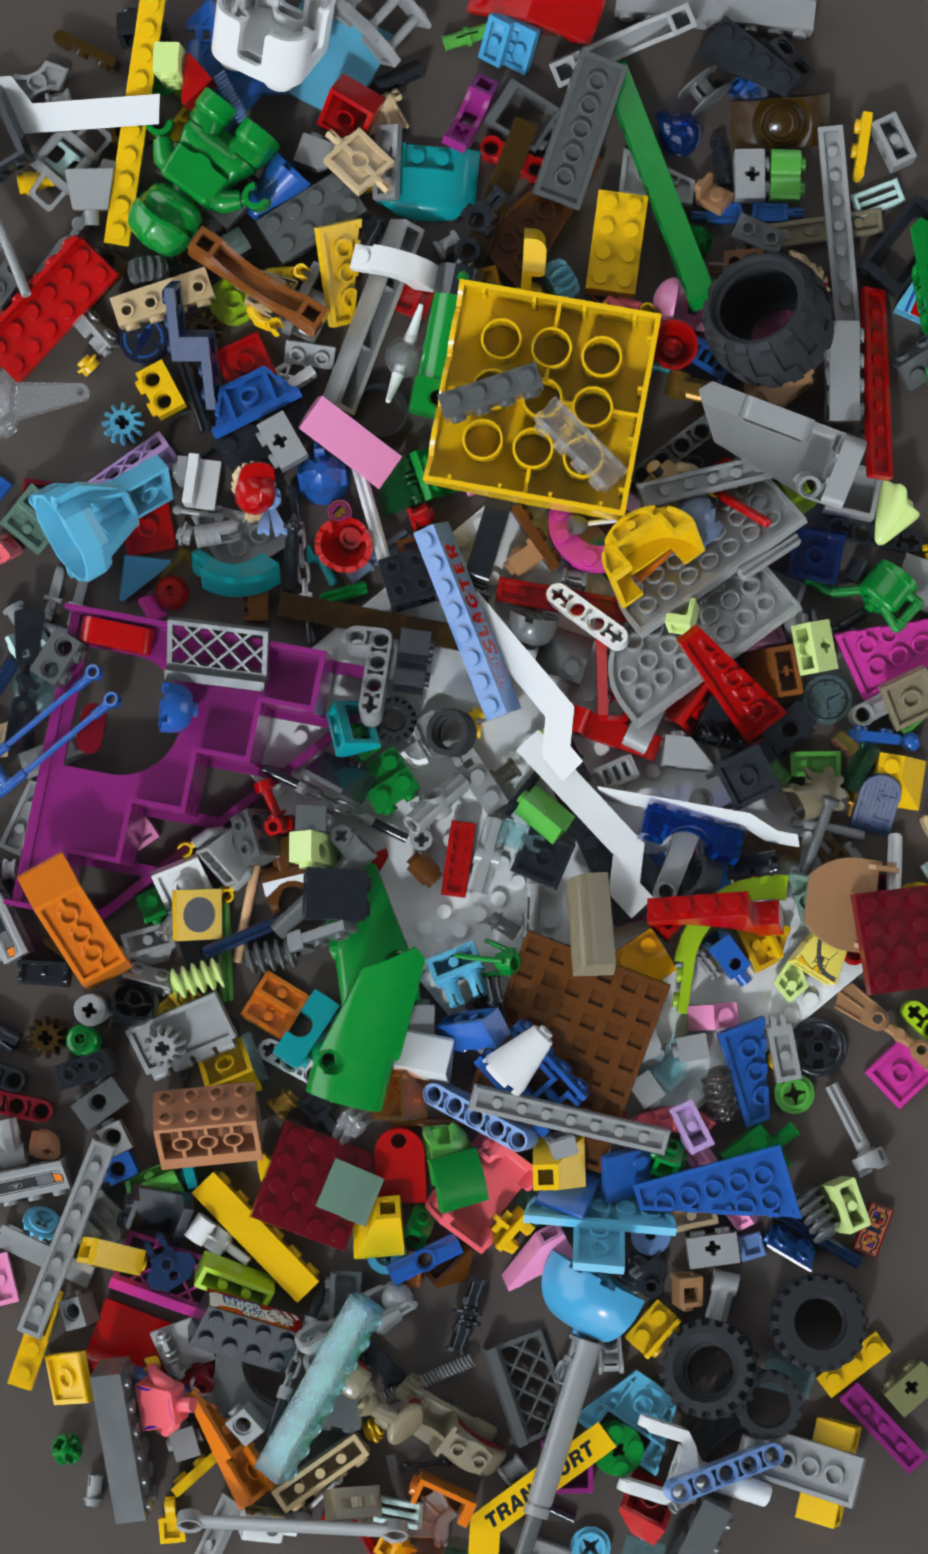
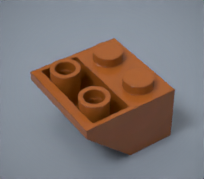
(775, 670)

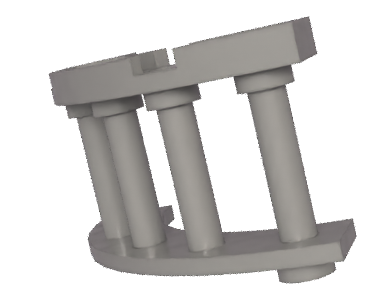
(382, 49)

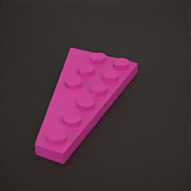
(881, 654)

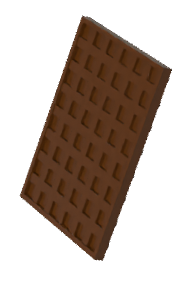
(595, 1023)

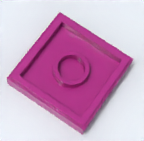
(898, 1074)

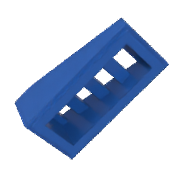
(718, 375)

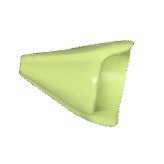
(893, 512)

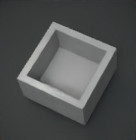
(861, 498)

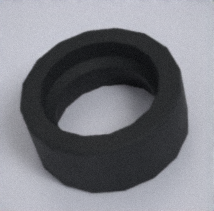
(434, 727)
(701, 876)

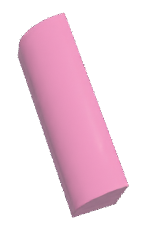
(349, 441)

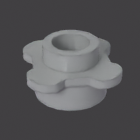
(185, 534)

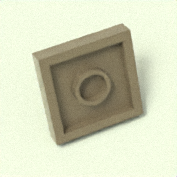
(906, 697)

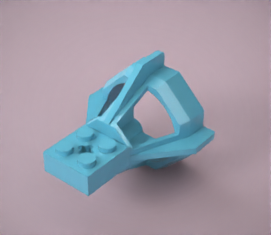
(93, 519)

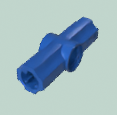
(408, 1266)

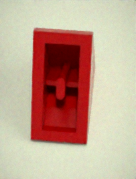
(194, 81)

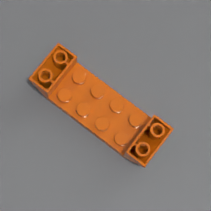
(73, 922)

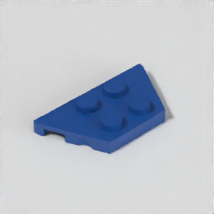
(251, 399)

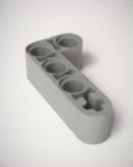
(372, 677)

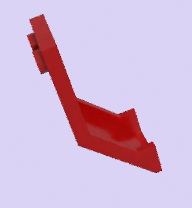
(569, 18)

